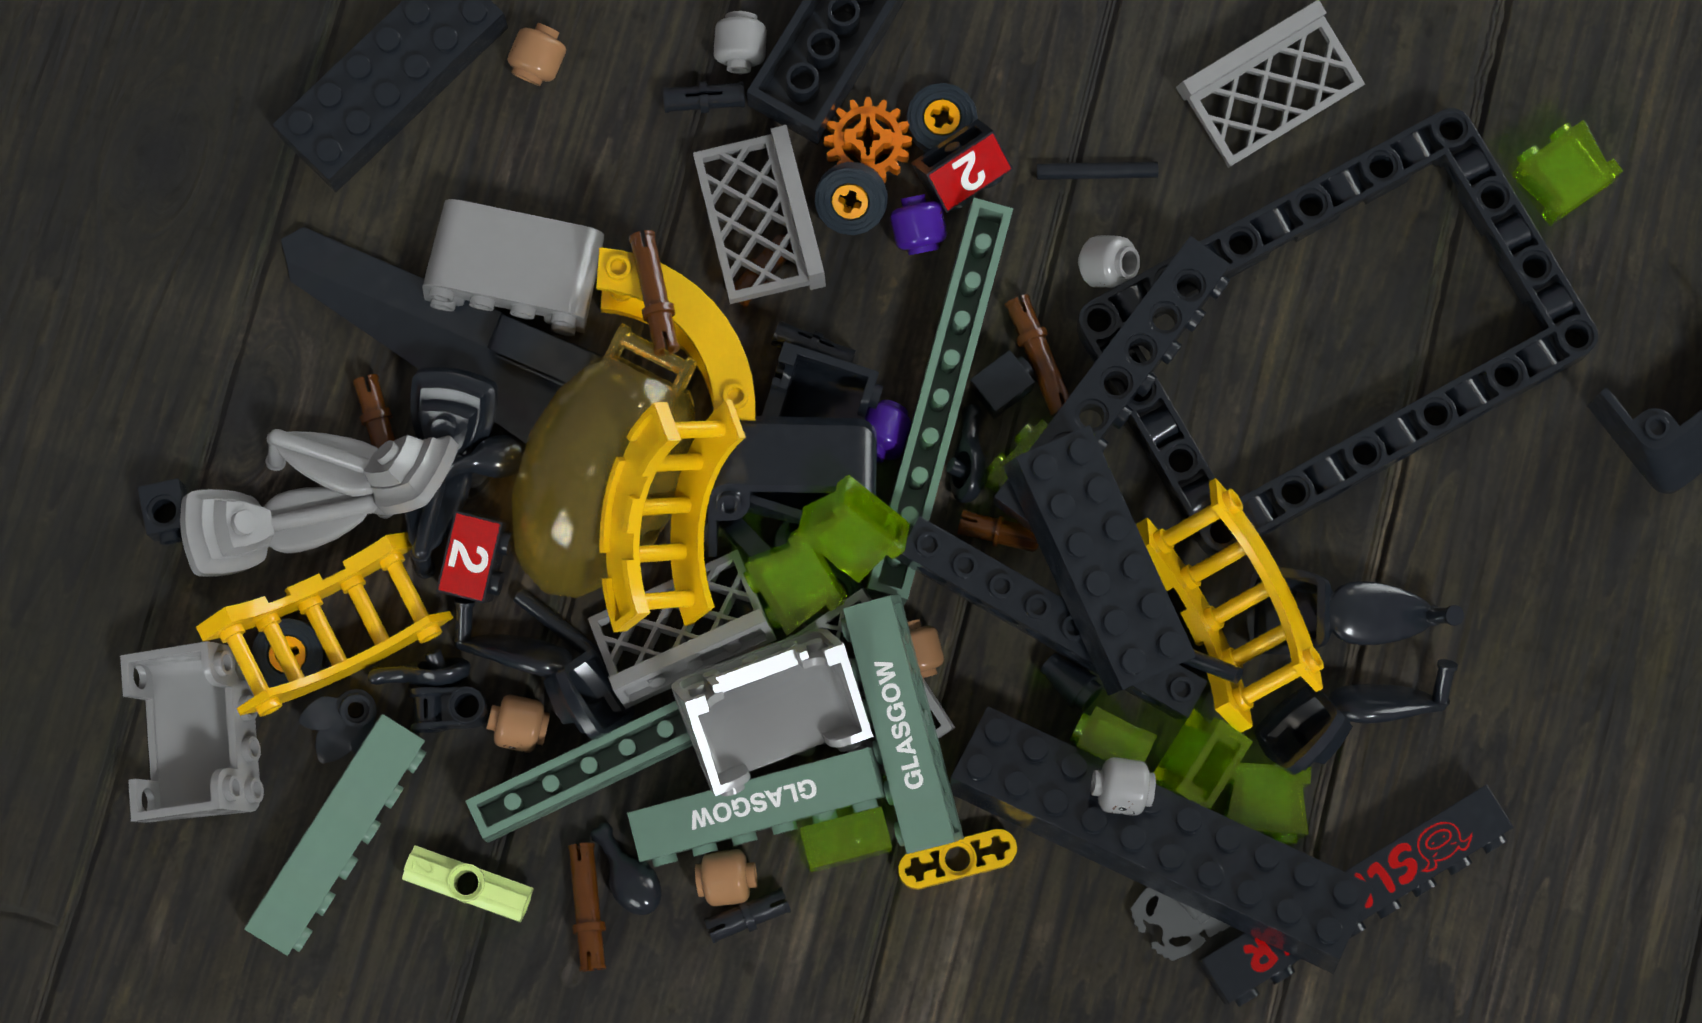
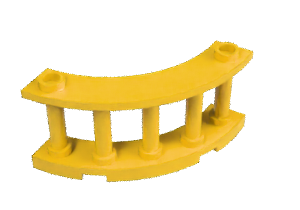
(698, 323)
(626, 503)
(307, 598)
(1205, 621)

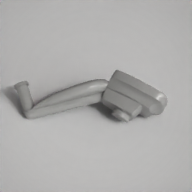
(399, 473)
(232, 532)

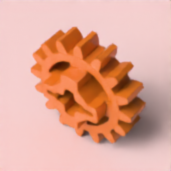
(883, 139)

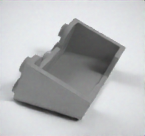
(513, 264)
(197, 741)

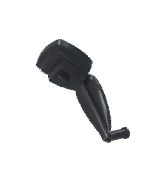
(443, 405)
(1353, 612)
(575, 687)
(1313, 727)

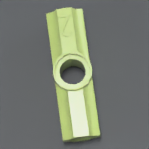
(442, 875)

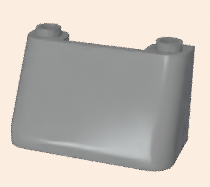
(771, 707)

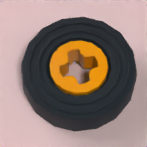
(932, 101)
(833, 207)
(299, 636)

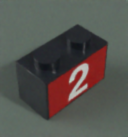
(962, 166)
(475, 556)

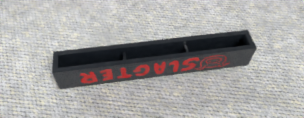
(1393, 870)

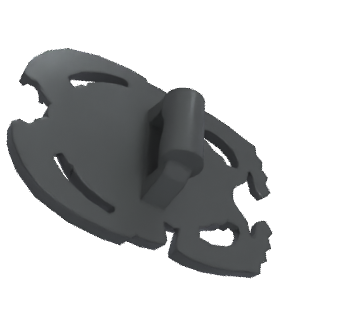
(1176, 921)

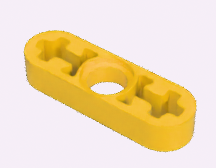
(990, 860)

